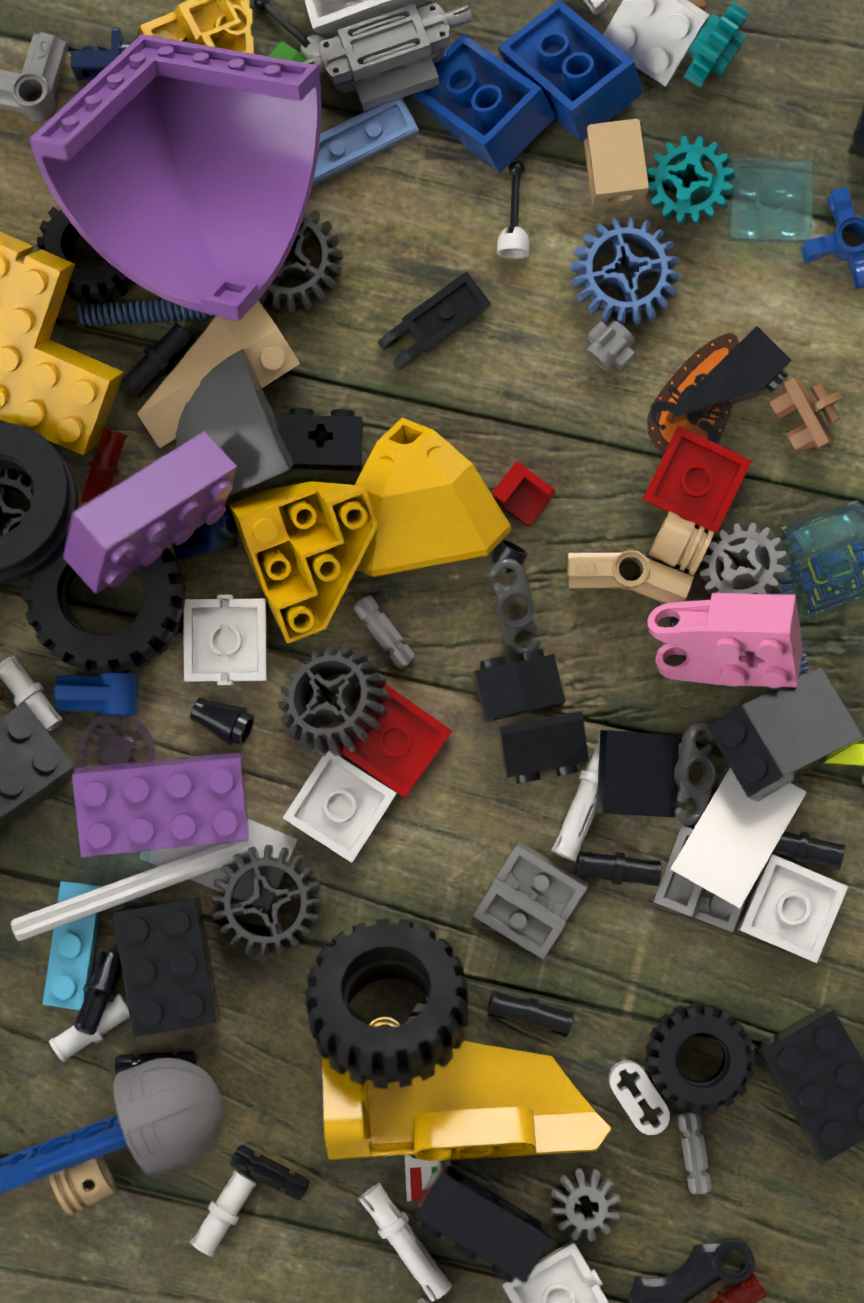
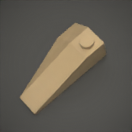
(254, 333)

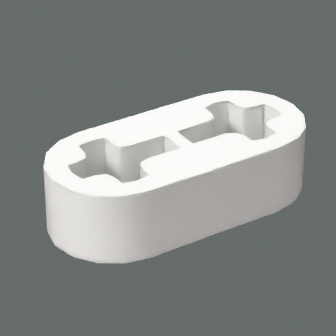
(647, 1092)

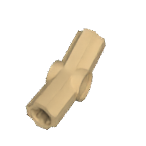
(602, 572)

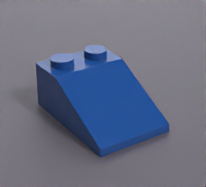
(575, 67)
(486, 103)

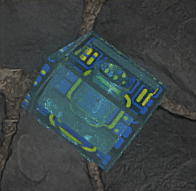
(828, 556)

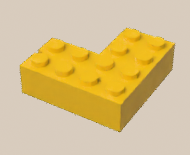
(42, 381)

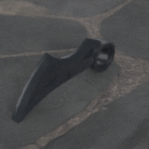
(694, 1276)

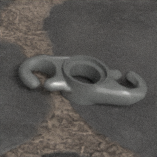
(517, 588)
(701, 790)

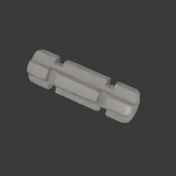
(384, 632)
(694, 1152)

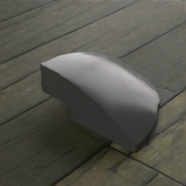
(239, 420)

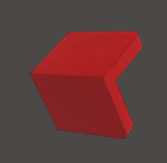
(523, 494)

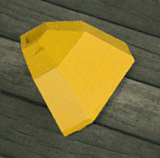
(426, 503)
(305, 548)

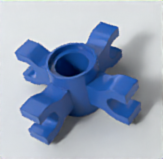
(845, 220)

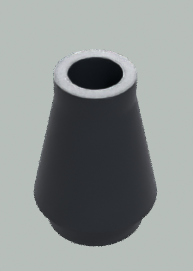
(224, 720)

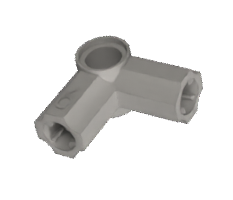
(39, 74)

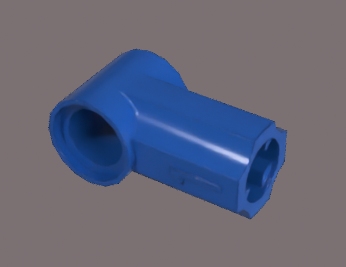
(104, 694)

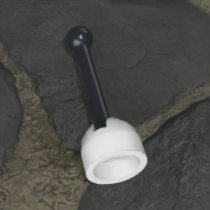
(309, 45)
(513, 240)

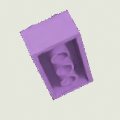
(149, 513)
(160, 804)

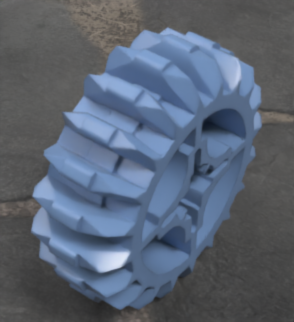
(641, 269)

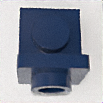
(94, 59)
(209, 538)

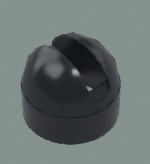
(507, 549)

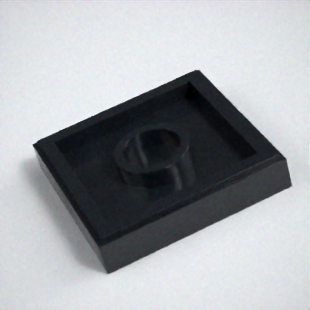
(637, 773)

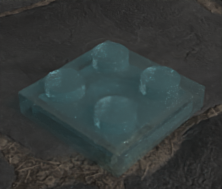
(771, 200)

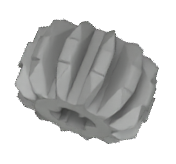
(574, 1215)

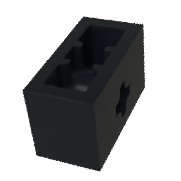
(339, 454)

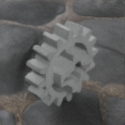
(748, 550)

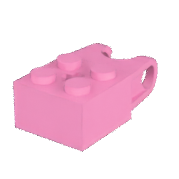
(732, 640)

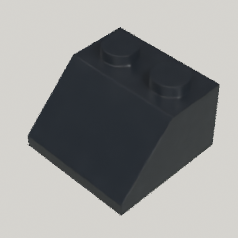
(543, 745)

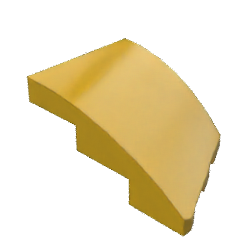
(207, 23)

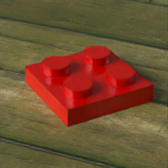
(696, 480)
(402, 746)

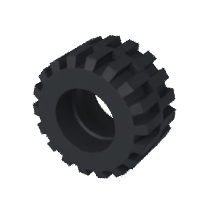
(84, 283)
(729, 1078)

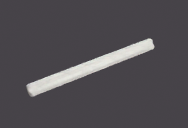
(127, 889)

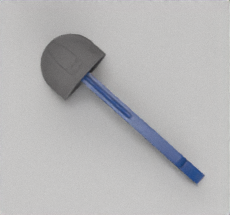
(164, 1114)

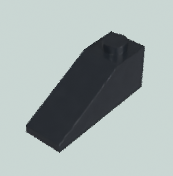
(739, 376)

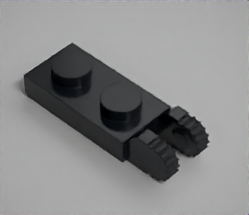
(437, 318)

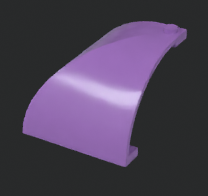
(188, 168)

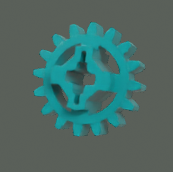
(717, 44)
(694, 164)

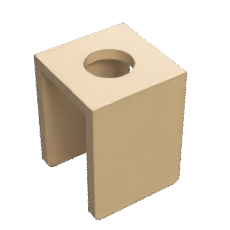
(616, 163)

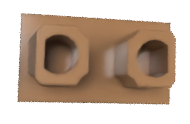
(796, 398)

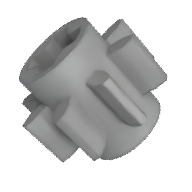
(610, 345)

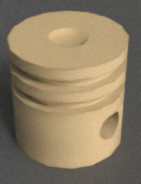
(680, 543)
(83, 1184)

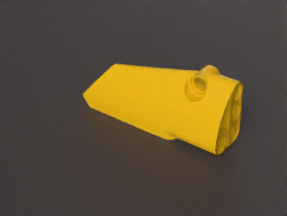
(473, 1108)

